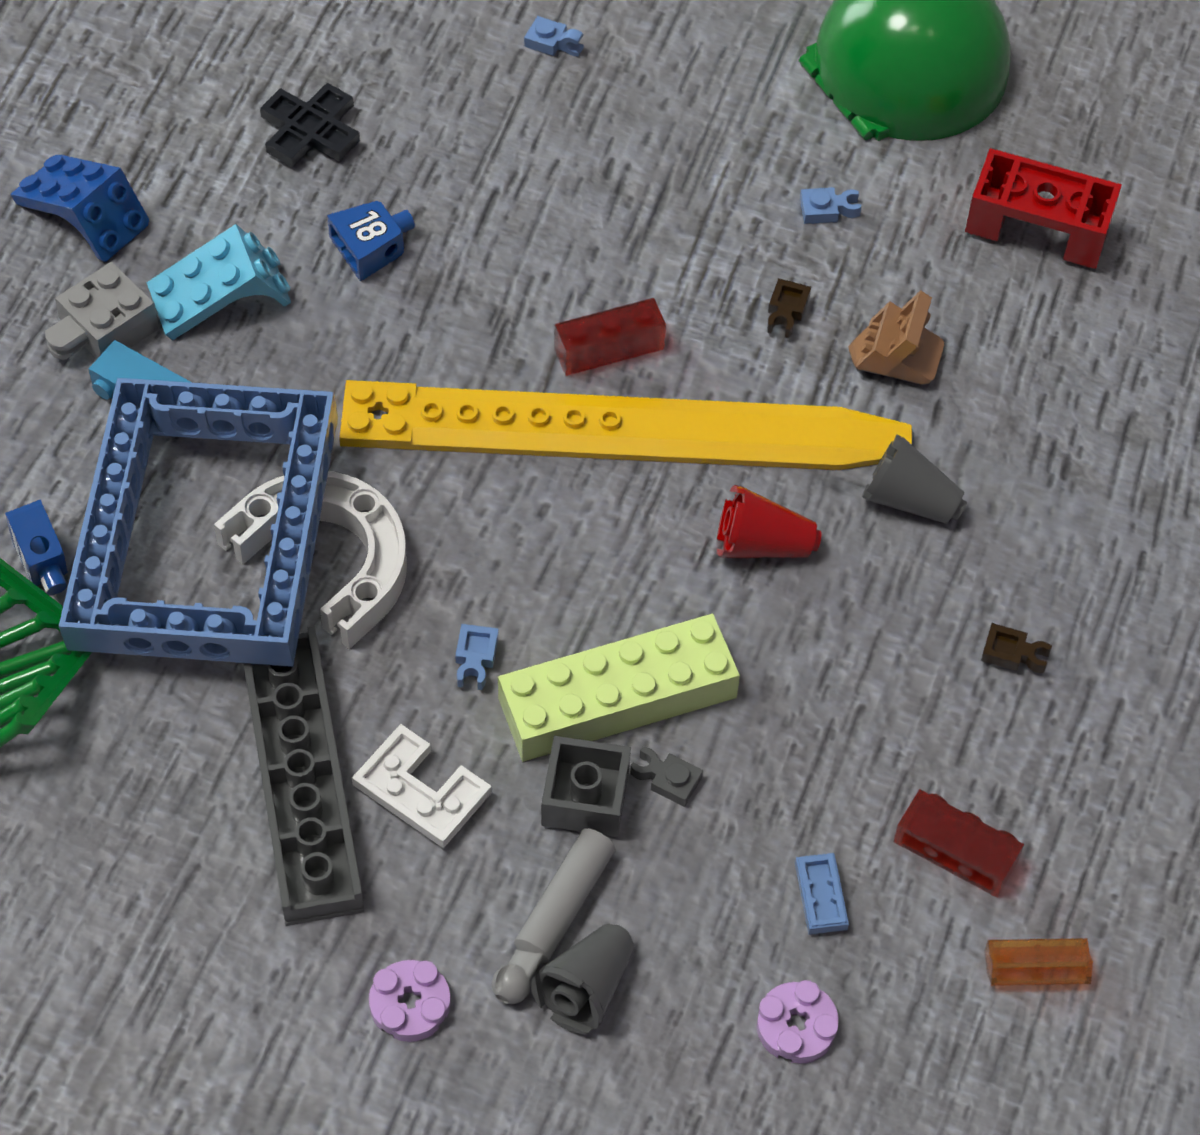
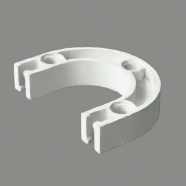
(343, 501)

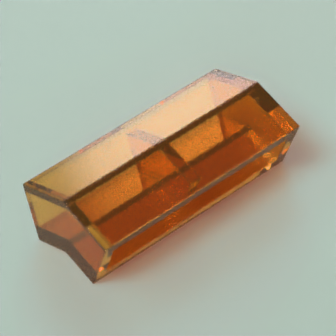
(1038, 962)

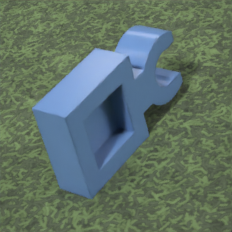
(823, 206)
(474, 651)

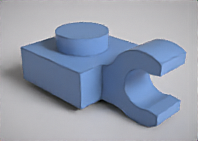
(551, 36)

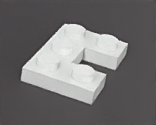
(435, 814)

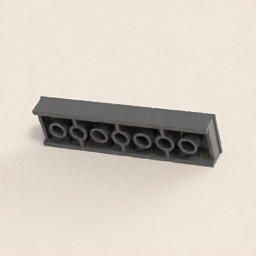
(303, 787)

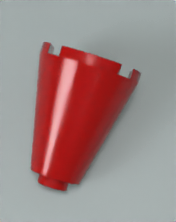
(764, 529)

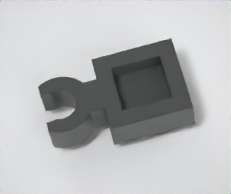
(671, 779)

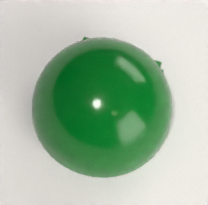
(912, 65)

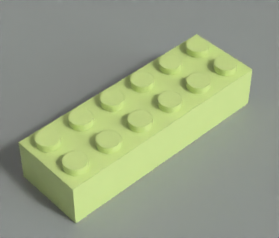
(618, 686)

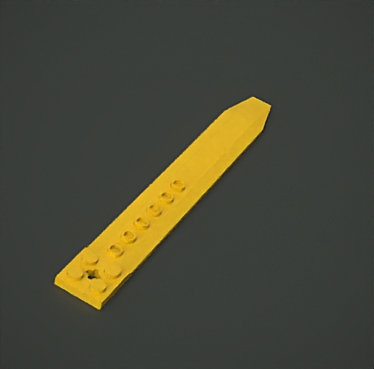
(613, 427)

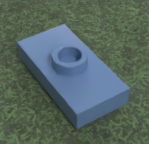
(821, 893)

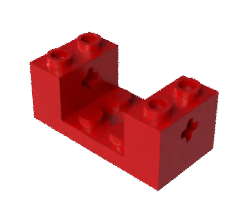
(1079, 206)

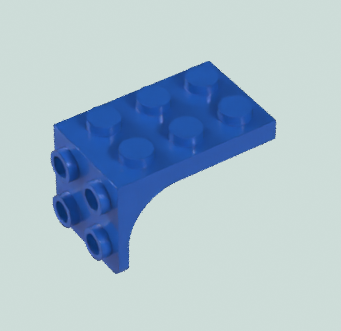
(89, 197)

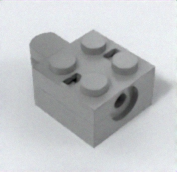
(101, 311)

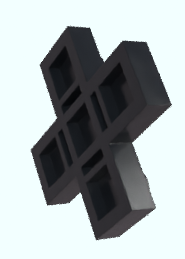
(309, 124)

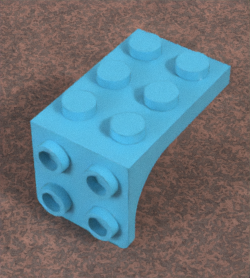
(215, 276)

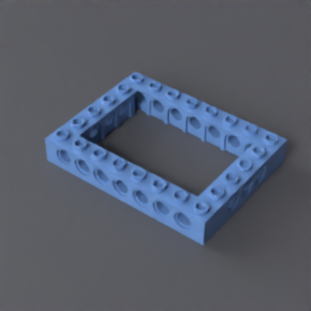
(142, 408)

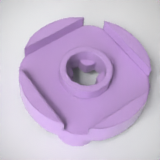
(415, 978)
(790, 1042)

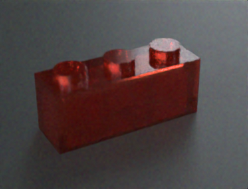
(609, 336)
(958, 842)

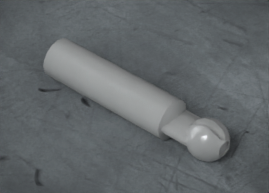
(553, 914)

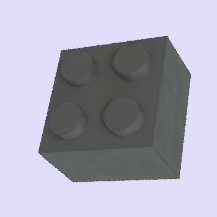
(585, 785)

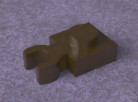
(787, 305)
(1009, 647)

